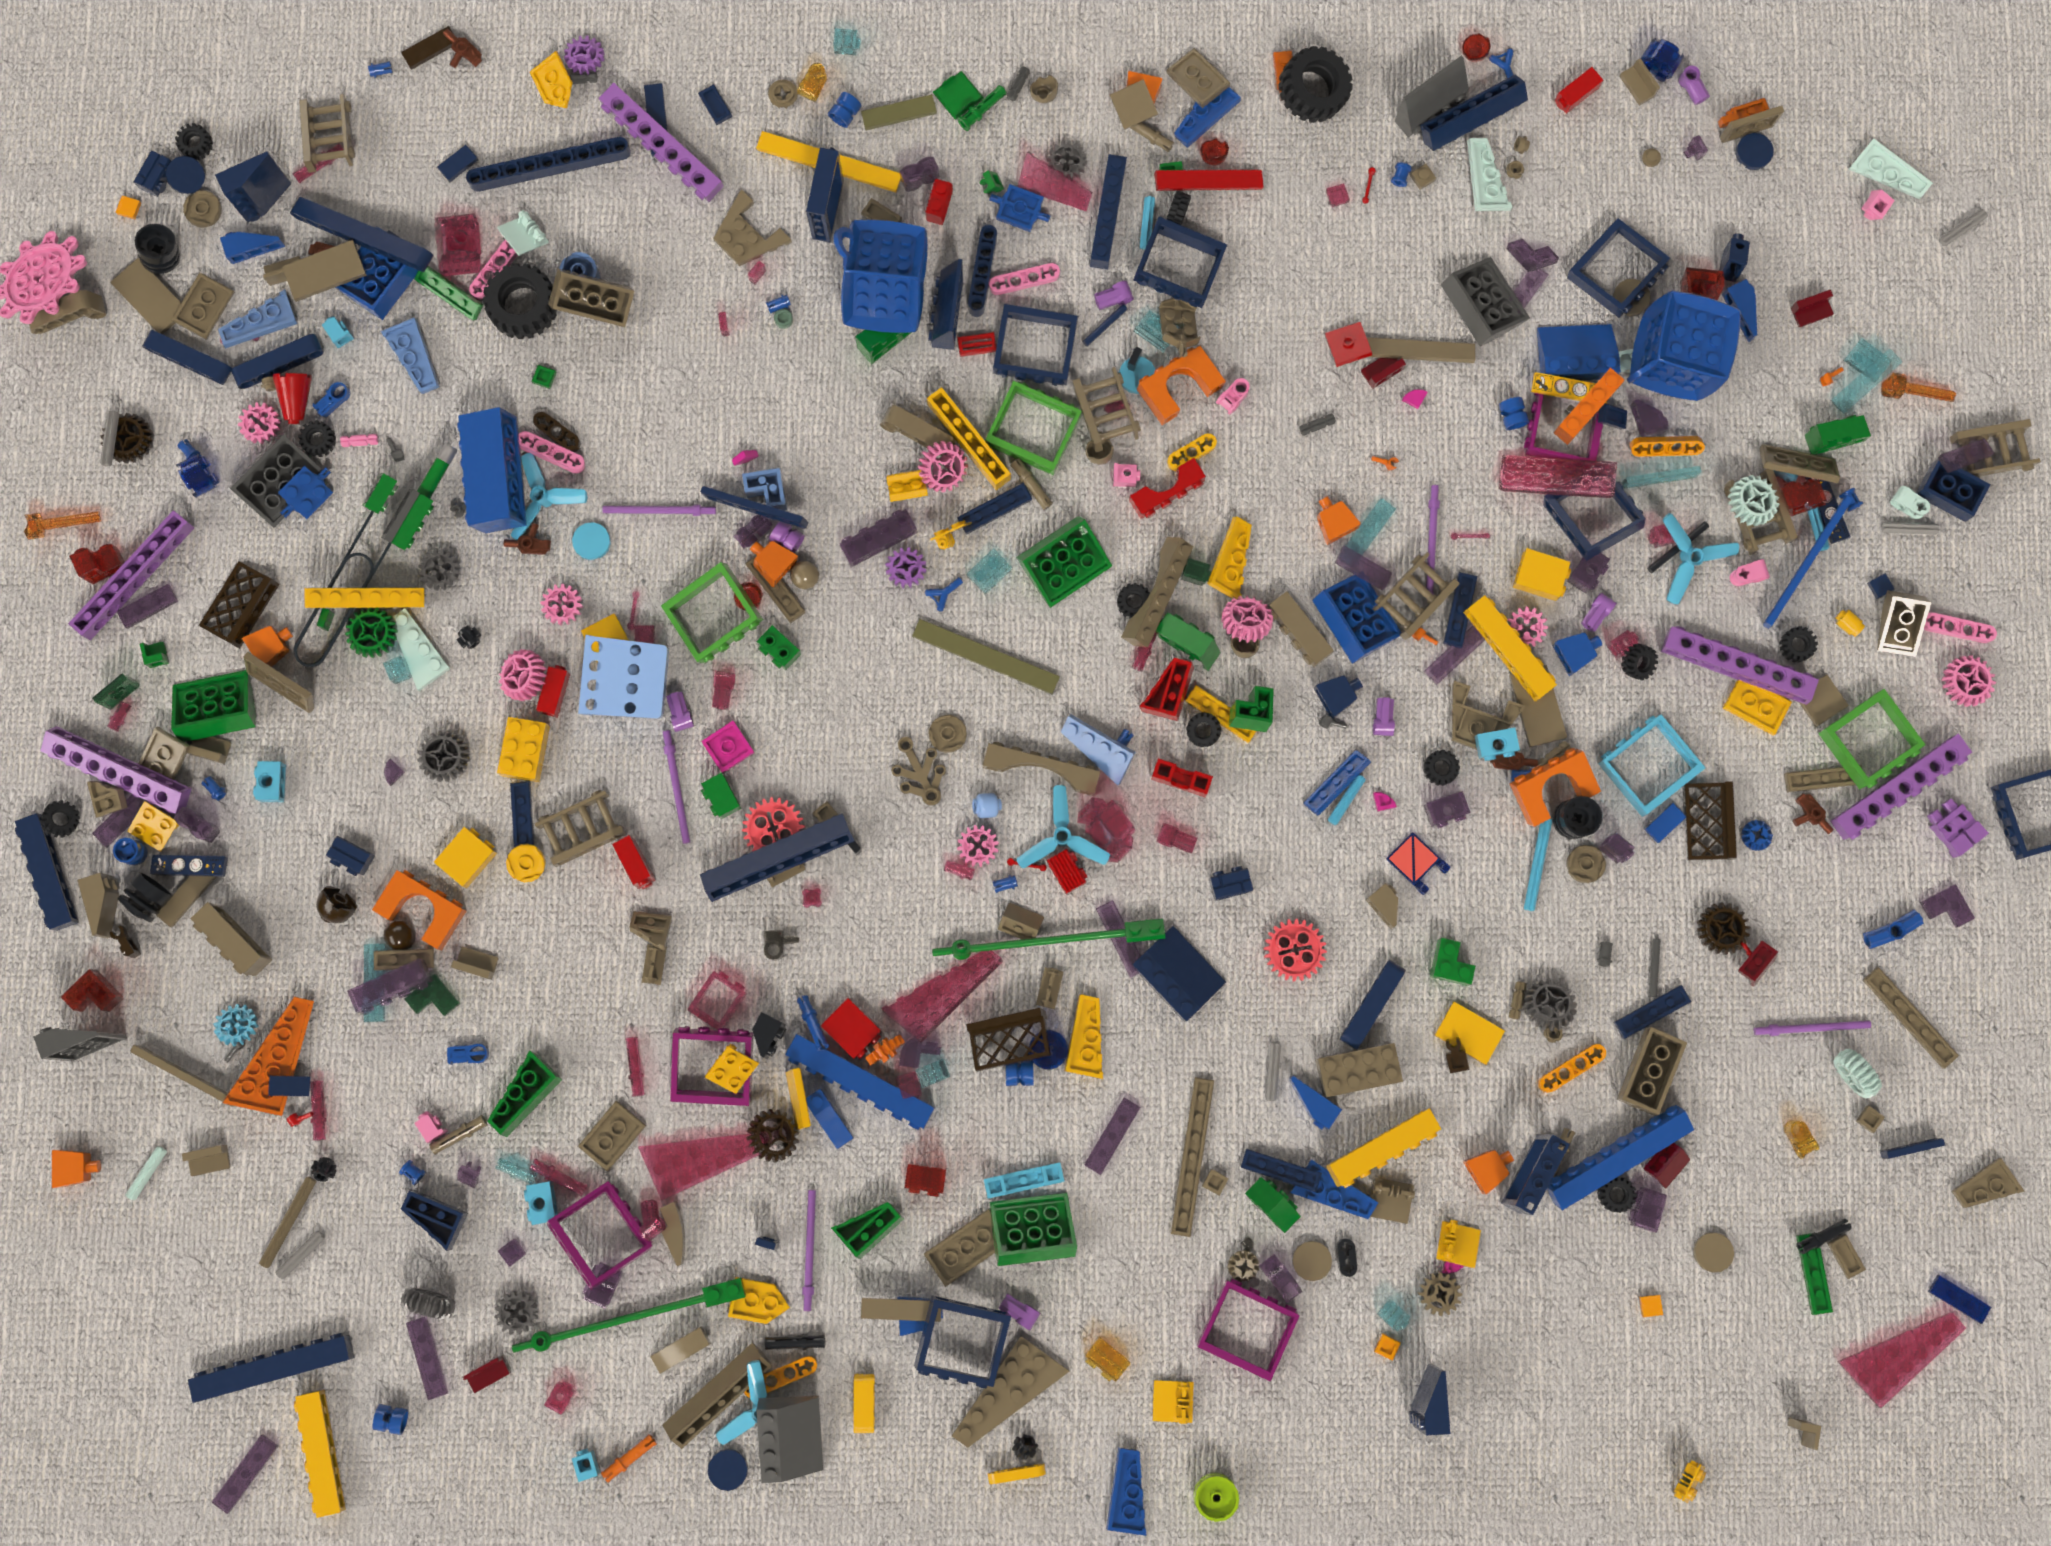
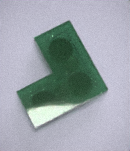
(436, 993)

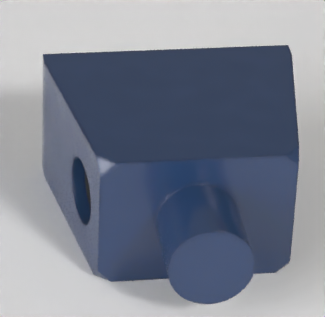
(1737, 253)
(1337, 694)

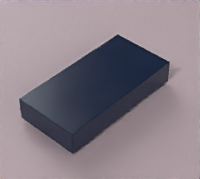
(715, 104)
(457, 163)
(1612, 416)
(289, 1085)
(766, 1242)

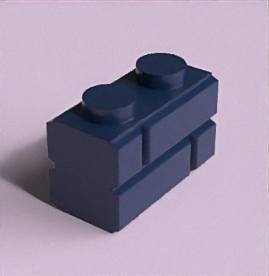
(153, 174)
(349, 855)
(1230, 884)

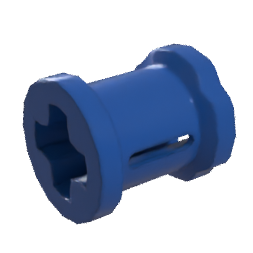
(1401, 174)
(1855, 502)
(412, 1172)

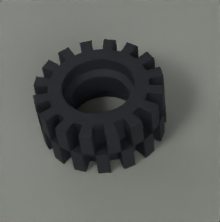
(189, 132)
(1179, 207)
(309, 431)
(1125, 593)
(1806, 636)
(1632, 658)
(1203, 741)
(1433, 775)
(69, 811)
(1629, 1195)

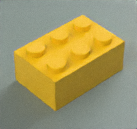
(523, 749)

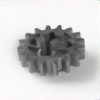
(1075, 154)
(445, 560)
(515, 1301)

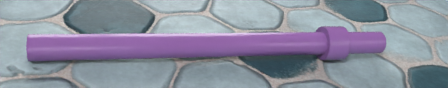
(1433, 505)
(696, 510)
(669, 750)
(1775, 1029)
(807, 1289)

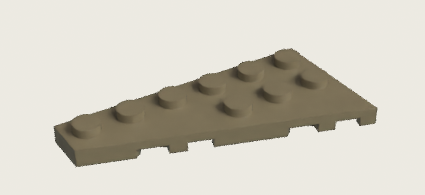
(1018, 1380)

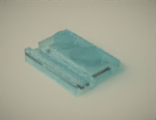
(1150, 330)
(1862, 355)
(989, 571)

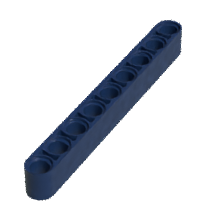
(539, 161)
(361, 234)

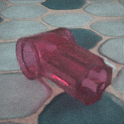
(723, 685)
(1172, 837)
(652, 1223)

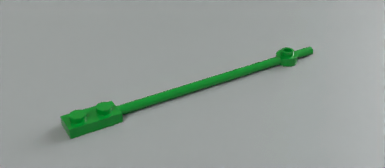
(1134, 932)
(711, 1295)

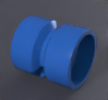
(844, 109)
(1514, 413)
(130, 851)
(1020, 1073)
(397, 1420)

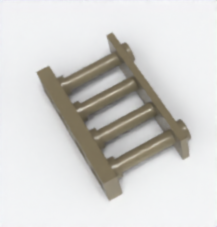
(308, 129)
(1093, 422)
(1999, 432)
(1782, 517)
(1433, 600)
(578, 847)

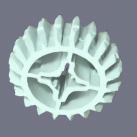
(1753, 489)
(1857, 1073)

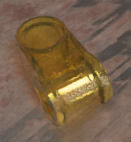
(812, 85)
(1803, 1141)

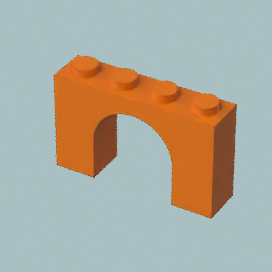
(1195, 365)
(1589, 406)
(1529, 787)
(446, 913)

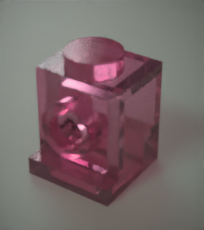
(1654, 536)
(1617, 646)
(568, 1393)

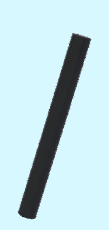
(1674, 550)

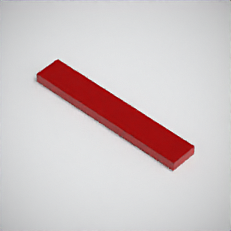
(1208, 180)

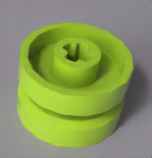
(1221, 1508)

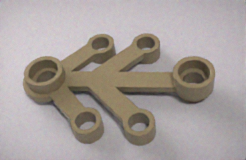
(920, 774)

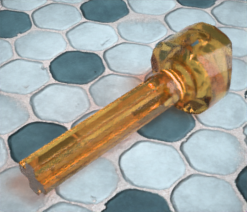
(1899, 385)
(37, 525)

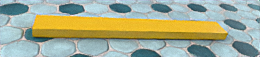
(808, 156)

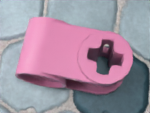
(1231, 397)
(1751, 573)

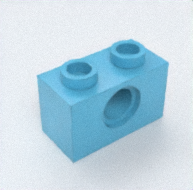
(1508, 739)
(276, 790)
(545, 1191)

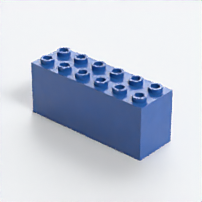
(491, 470)

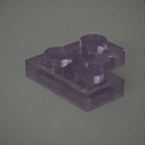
(1530, 258)
(1949, 901)

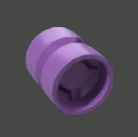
(785, 536)

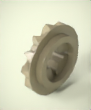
(775, 91)
(1238, 1259)

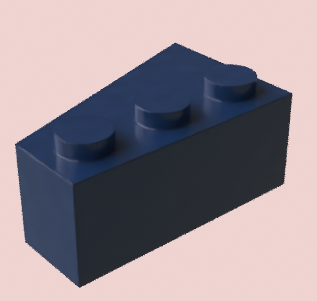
(435, 1217)

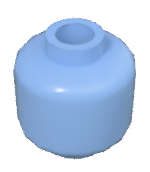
(986, 805)

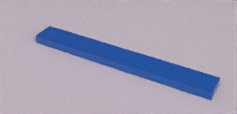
(1807, 562)

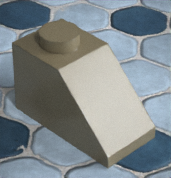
(1385, 904)

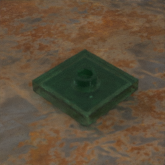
(116, 691)

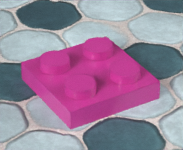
(727, 747)

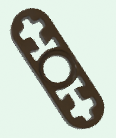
(571, 436)

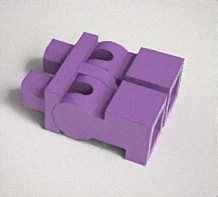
(1956, 820)

